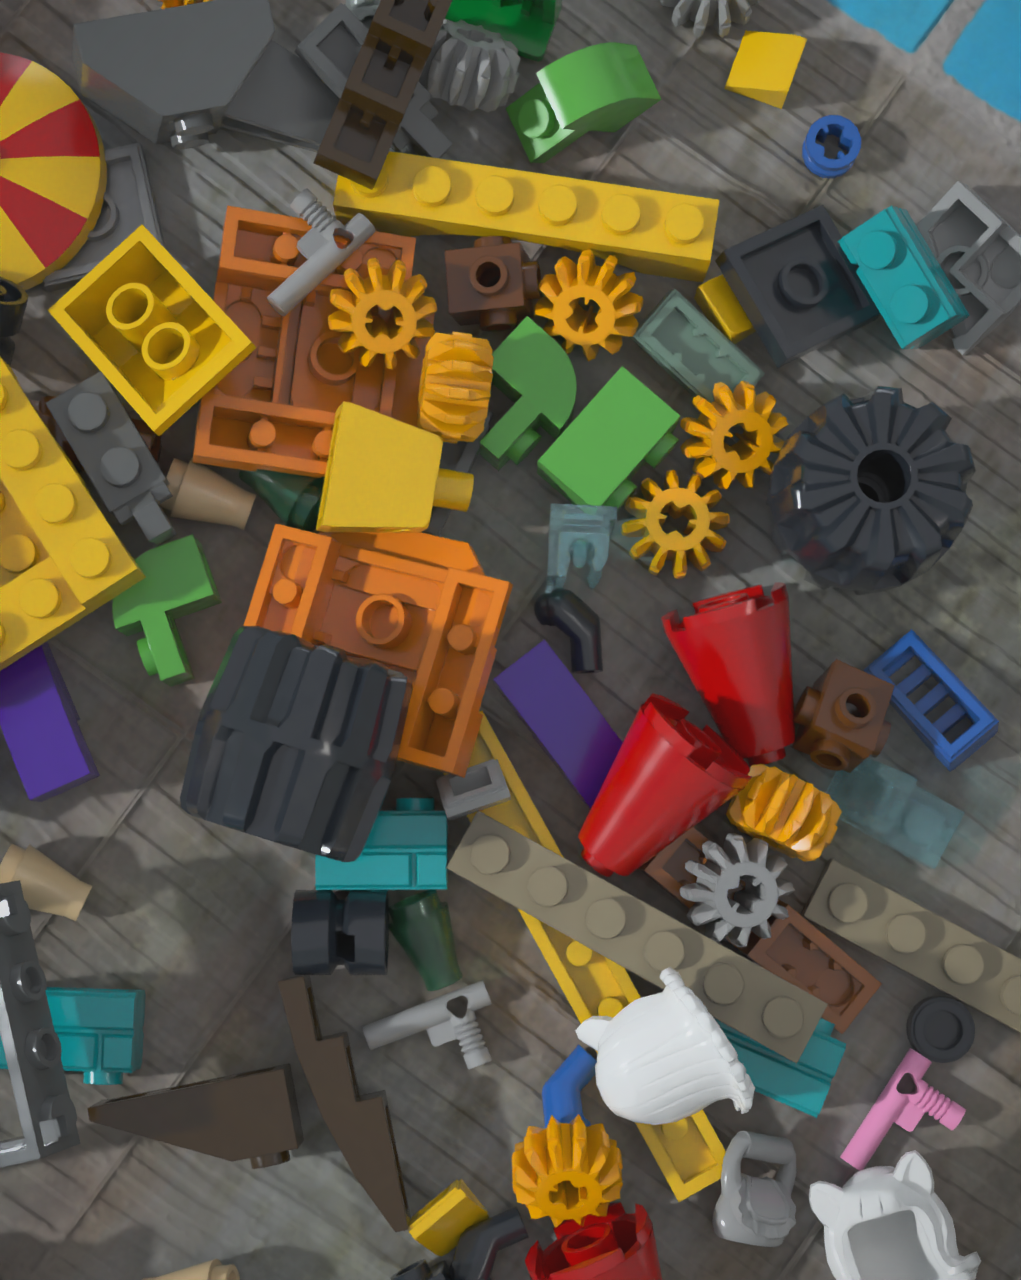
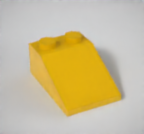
(151, 330)

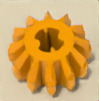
(595, 283)
(388, 292)
(455, 386)
(716, 418)
(673, 545)
(785, 813)
(567, 1171)

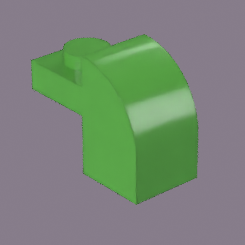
(582, 93)
(540, 383)
(174, 586)

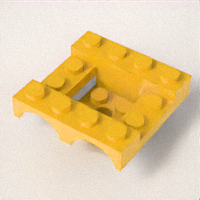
(53, 538)

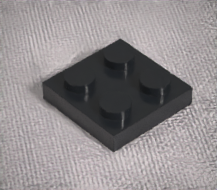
(798, 286)

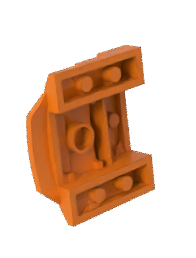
(285, 394)
(400, 602)

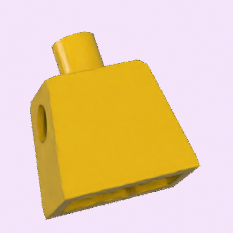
(385, 476)

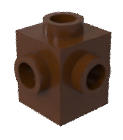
(472, 281)
(843, 717)

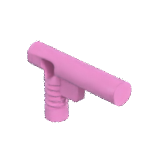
(902, 1109)

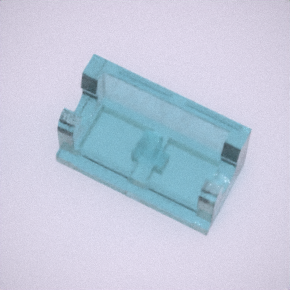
(579, 535)

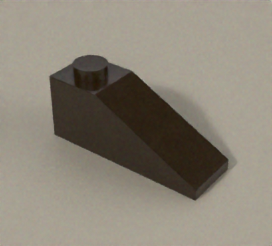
(221, 1117)

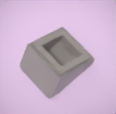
(480, 789)

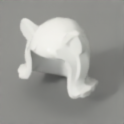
(665, 1057)
(890, 1226)

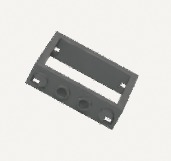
(30, 1041)

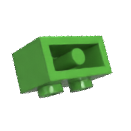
(610, 444)

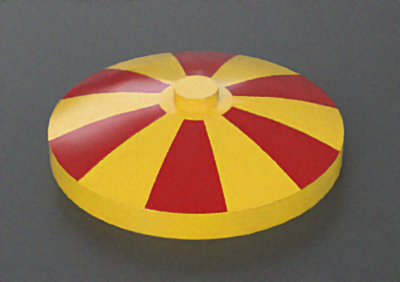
(48, 172)

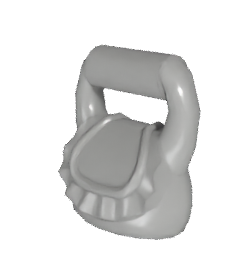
(754, 1207)

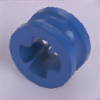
(848, 140)

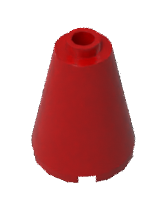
(741, 667)
(658, 788)
(603, 1249)

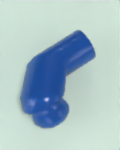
(562, 1090)

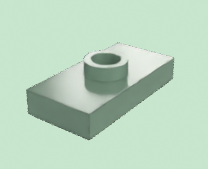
(693, 348)

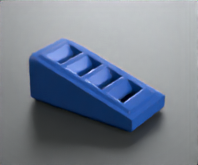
(967, 704)

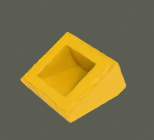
(765, 66)
(723, 309)
(446, 1218)

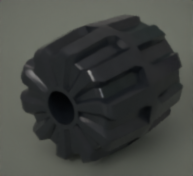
(869, 492)
(296, 743)

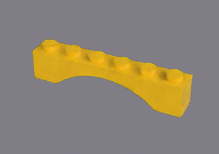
(436, 196)

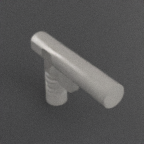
(319, 250)
(440, 1024)

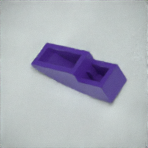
(561, 719)
(43, 727)

